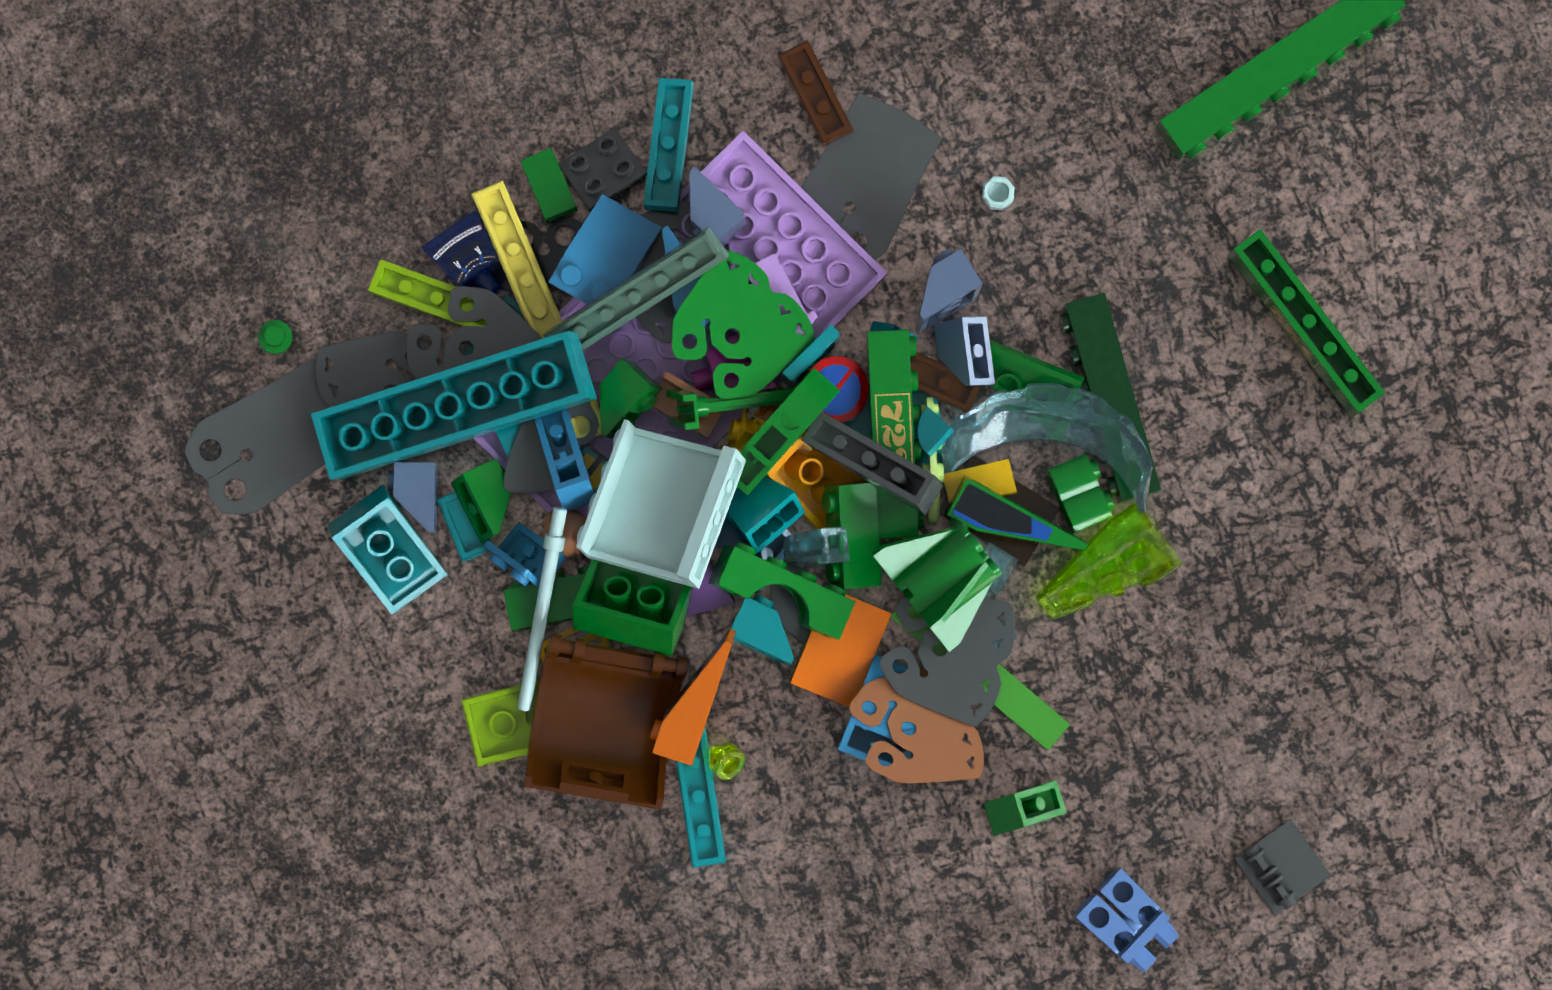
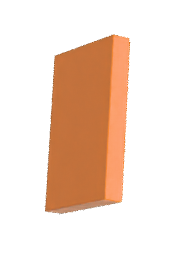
(839, 667)

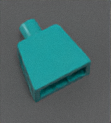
(764, 512)

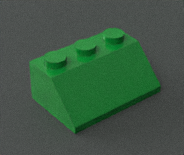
(631, 607)

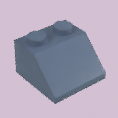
(712, 209)

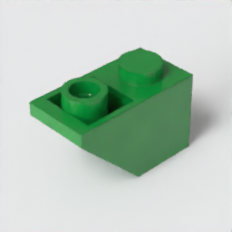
(625, 395)

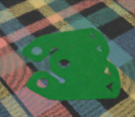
(753, 311)

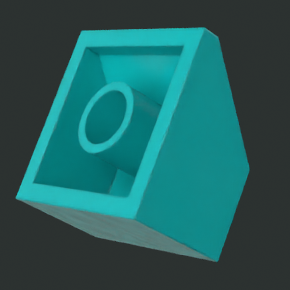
(762, 630)

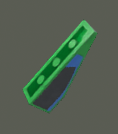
(995, 514)

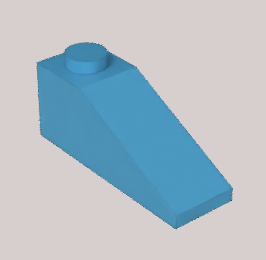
(565, 459)

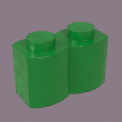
(1079, 493)

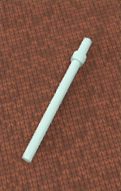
(553, 543)

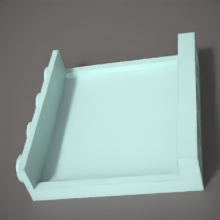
(660, 505)

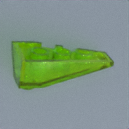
(1118, 556)

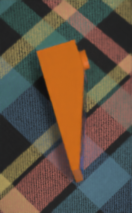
(687, 715)

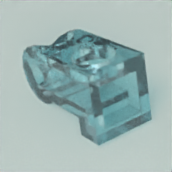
(817, 545)

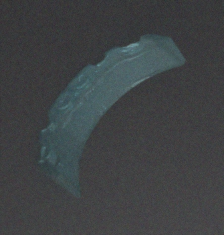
(1056, 415)

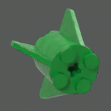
(941, 577)

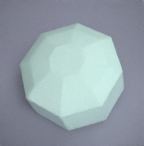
(997, 193)

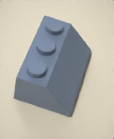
(948, 288)

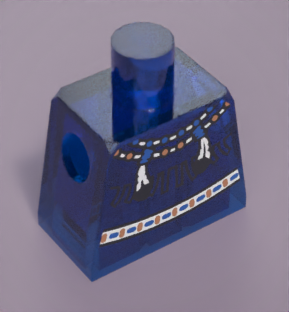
(465, 254)

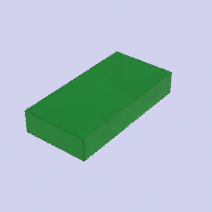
(549, 185)

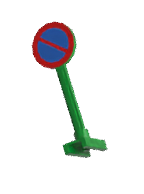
(837, 369)

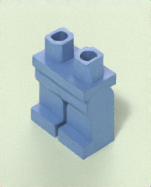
(1134, 928)

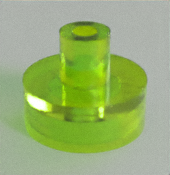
(726, 761)

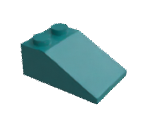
(386, 549)

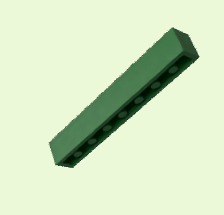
(1274, 71)

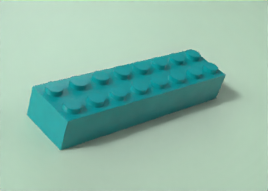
(454, 405)

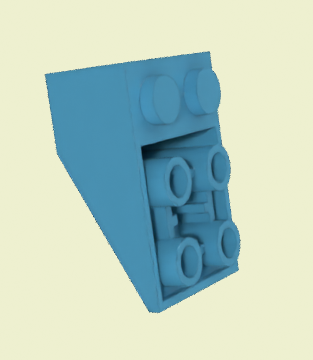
(860, 737)

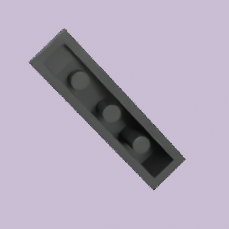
(874, 463)

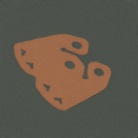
(935, 745)

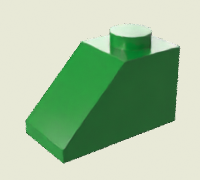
(483, 498)
(1025, 808)

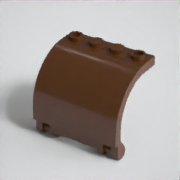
(598, 721)

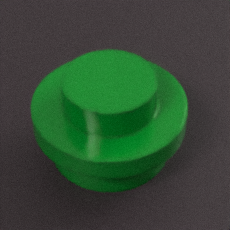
(275, 336)

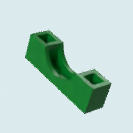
(818, 607)

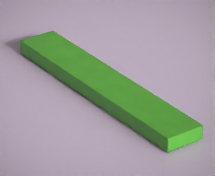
(1013, 698)

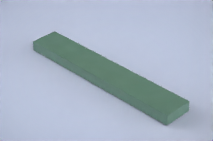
(644, 289)

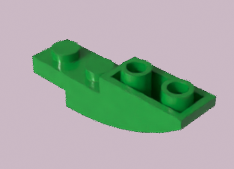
(785, 428)

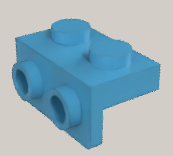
(523, 553)

